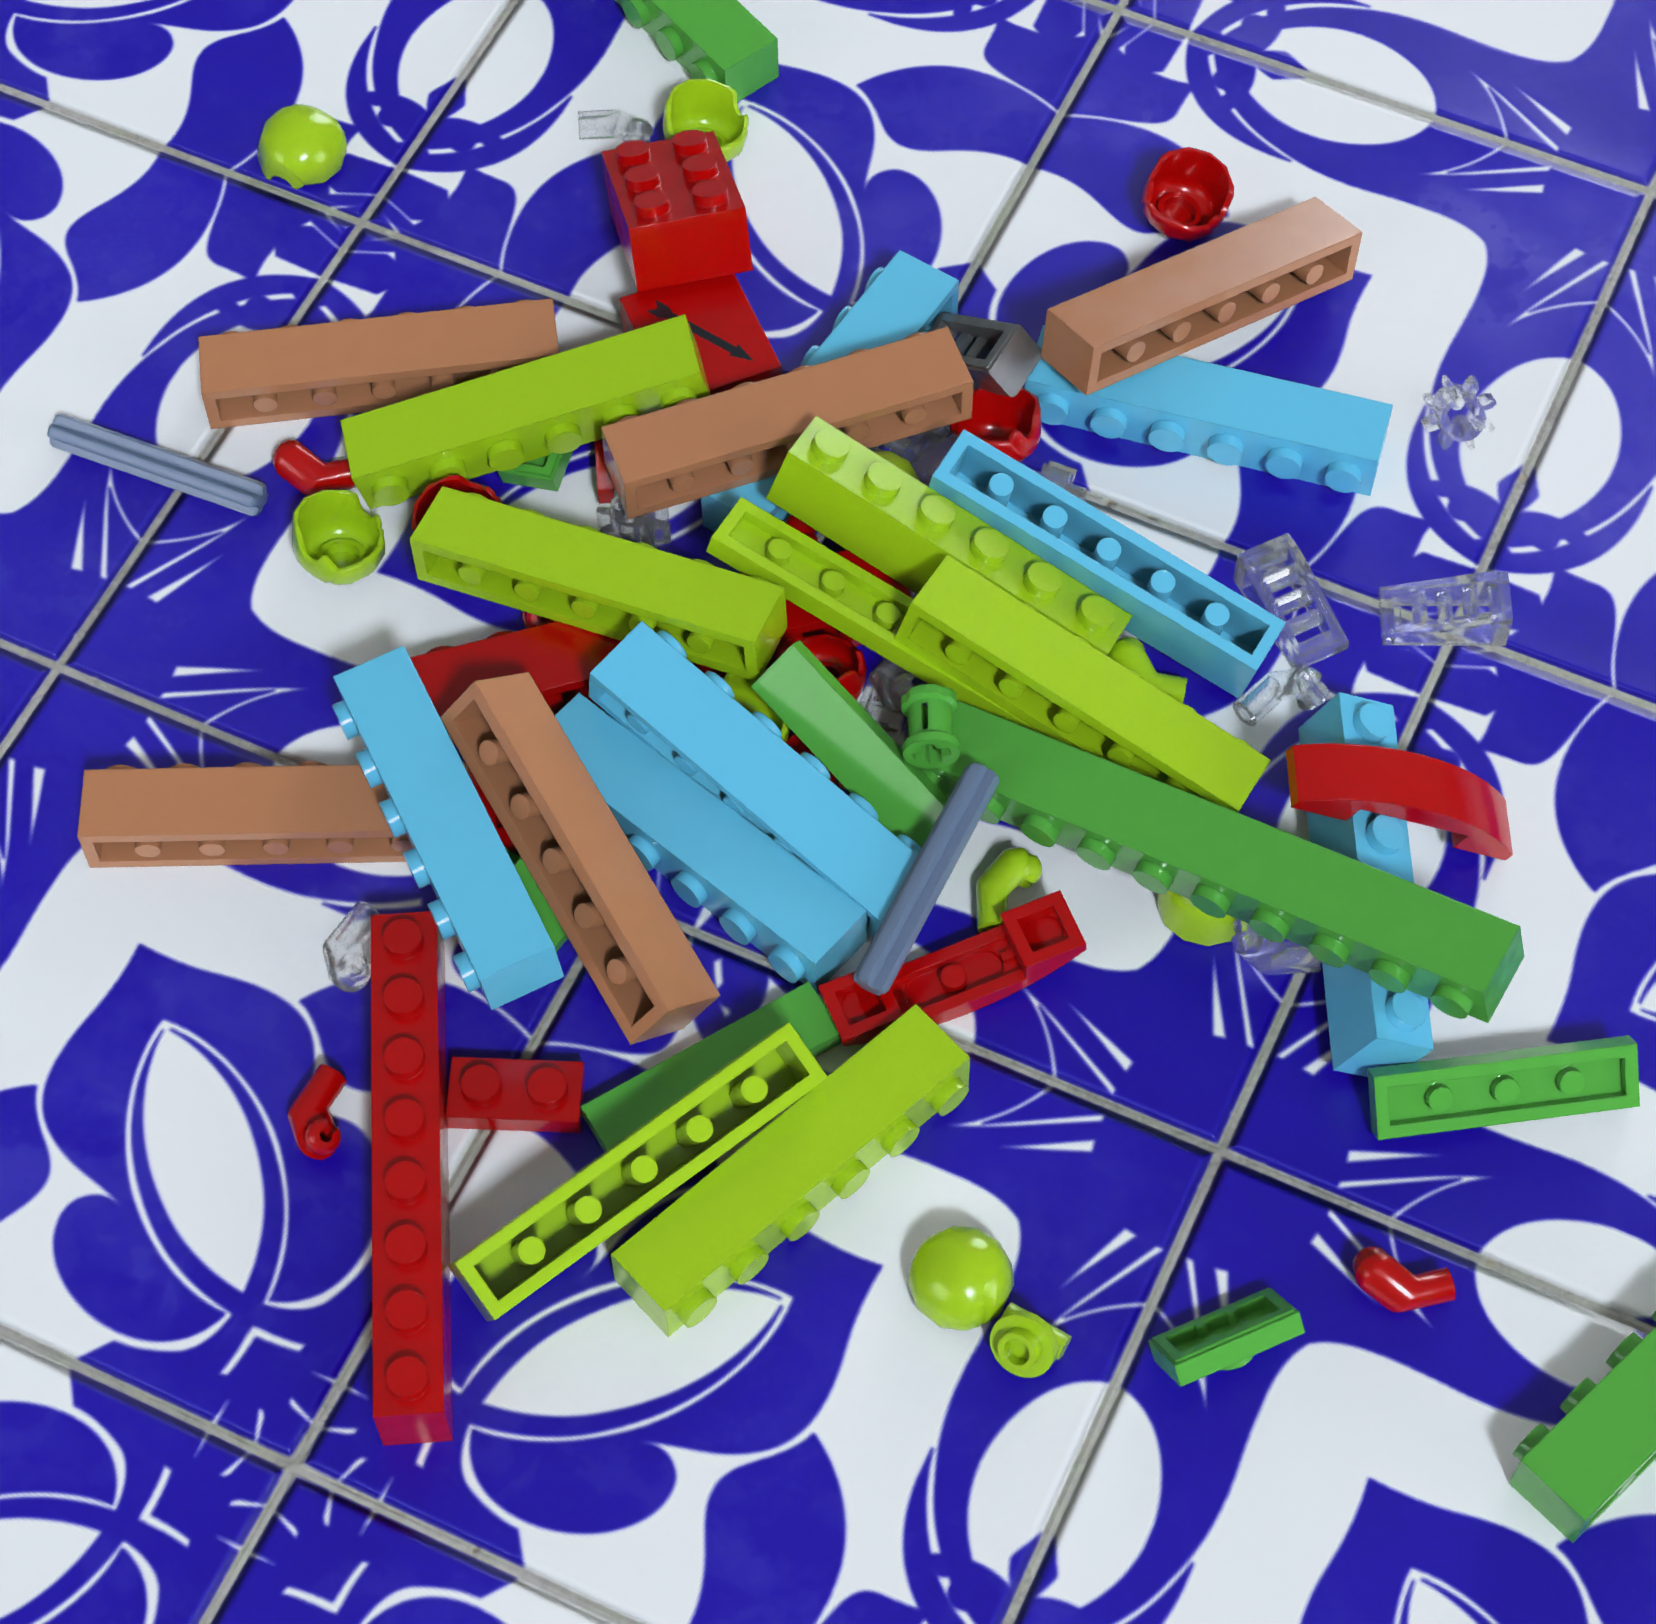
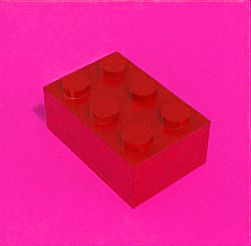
(676, 210)

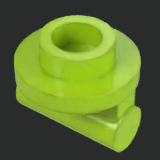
(1026, 1342)

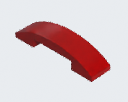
(1401, 784)
(964, 975)

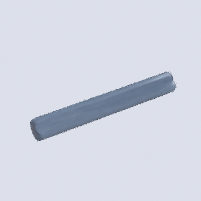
(158, 464)
(926, 879)

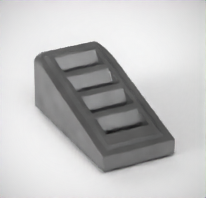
(995, 352)

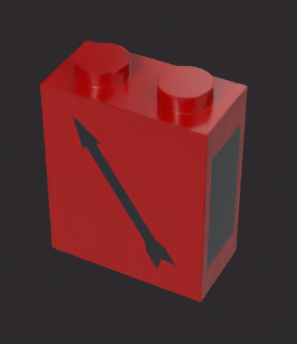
(722, 322)

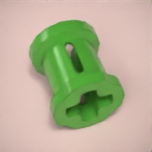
(930, 726)

